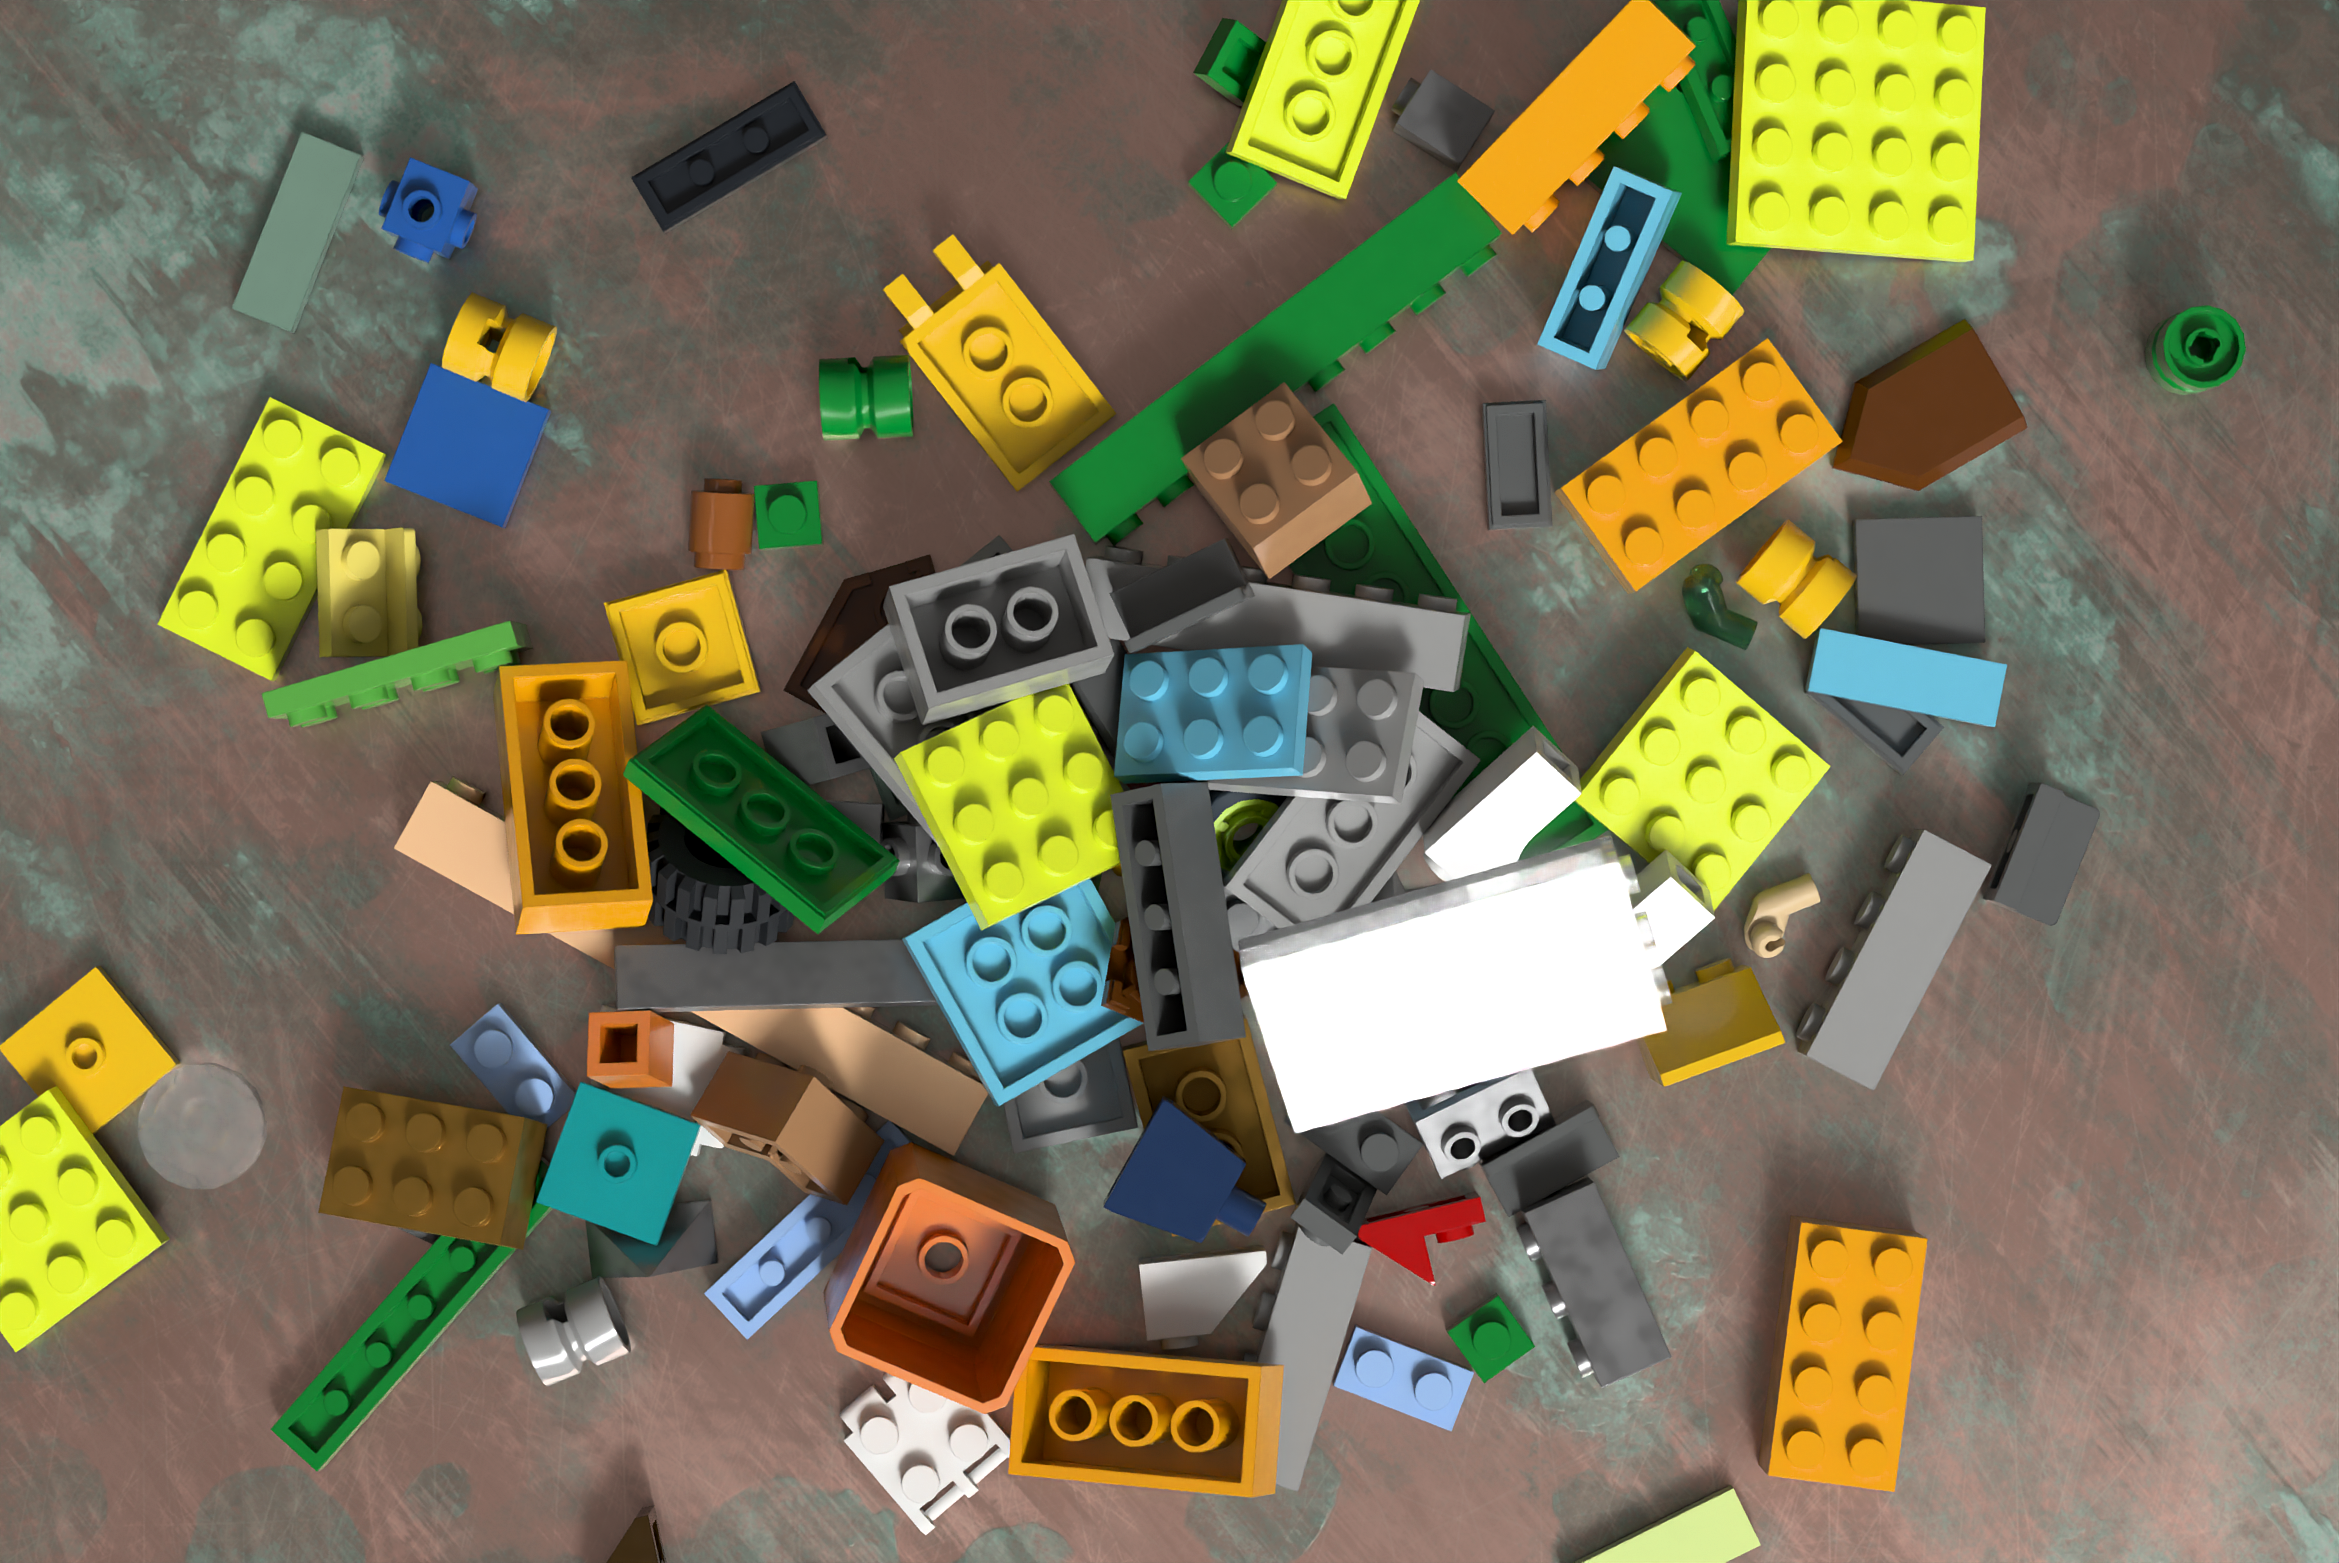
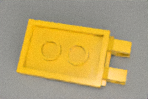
(999, 366)

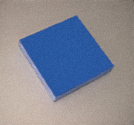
(467, 446)

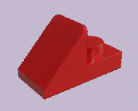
(1402, 1231)

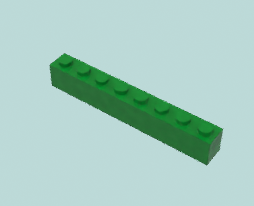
(1291, 345)

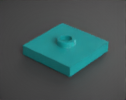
(619, 1163)

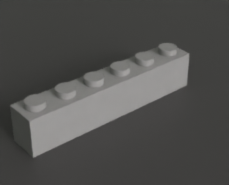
(1336, 627)

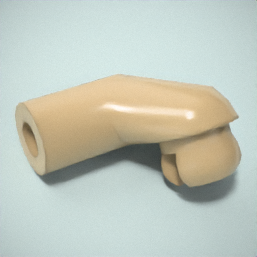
(1771, 912)

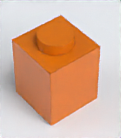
(630, 1049)

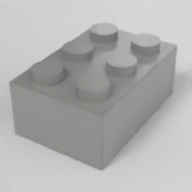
(998, 629)

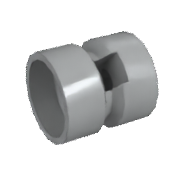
(572, 1331)

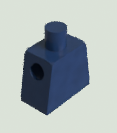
(1183, 1179)

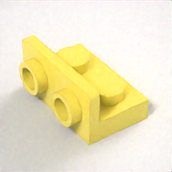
(367, 592)

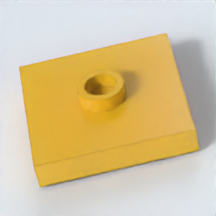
(683, 647)
(92, 1049)

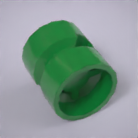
(2195, 350)
(866, 397)

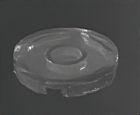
(202, 1126)

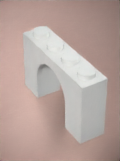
(1517, 799)

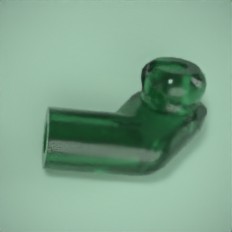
(1709, 610)

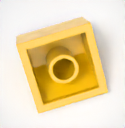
(1710, 1024)

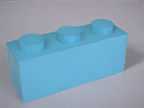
(1609, 268)

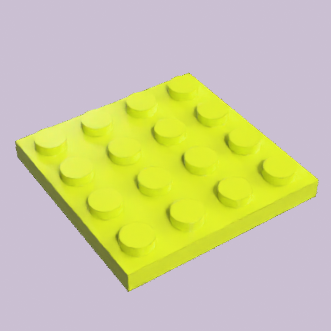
(1857, 127)

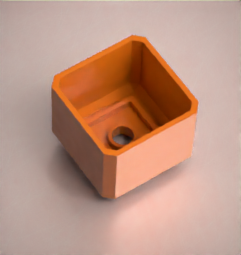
(958, 1328)

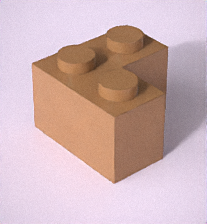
(790, 1122)

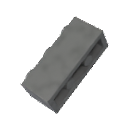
(1592, 1284)

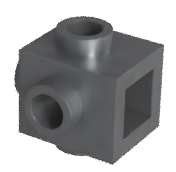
(922, 867)

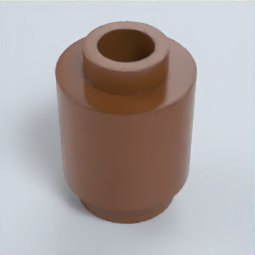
(721, 524)

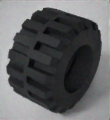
(704, 895)

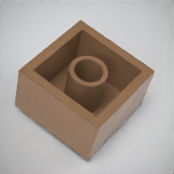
(1277, 480)

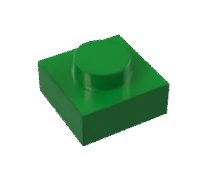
(1231, 60)
(1231, 186)
(788, 515)
(1490, 1338)

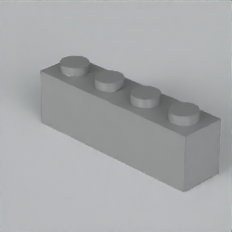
(1892, 958)
(1305, 1333)

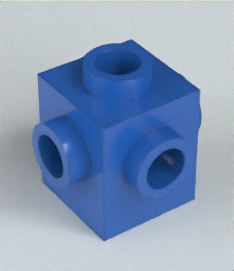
(418, 190)

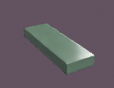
(298, 232)

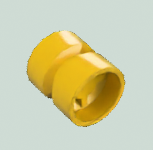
(1684, 320)
(519, 357)
(1796, 579)

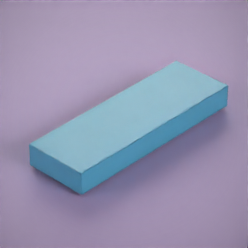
(1906, 677)

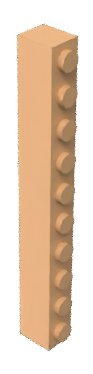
(863, 1058)

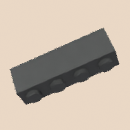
(1178, 915)

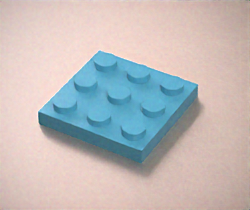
(1025, 988)

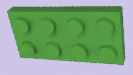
(376, 681)

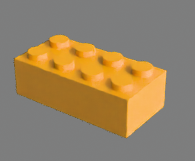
(1577, 113)
(1698, 466)
(566, 805)
(1842, 1353)
(1147, 1420)

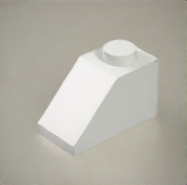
(1194, 1291)

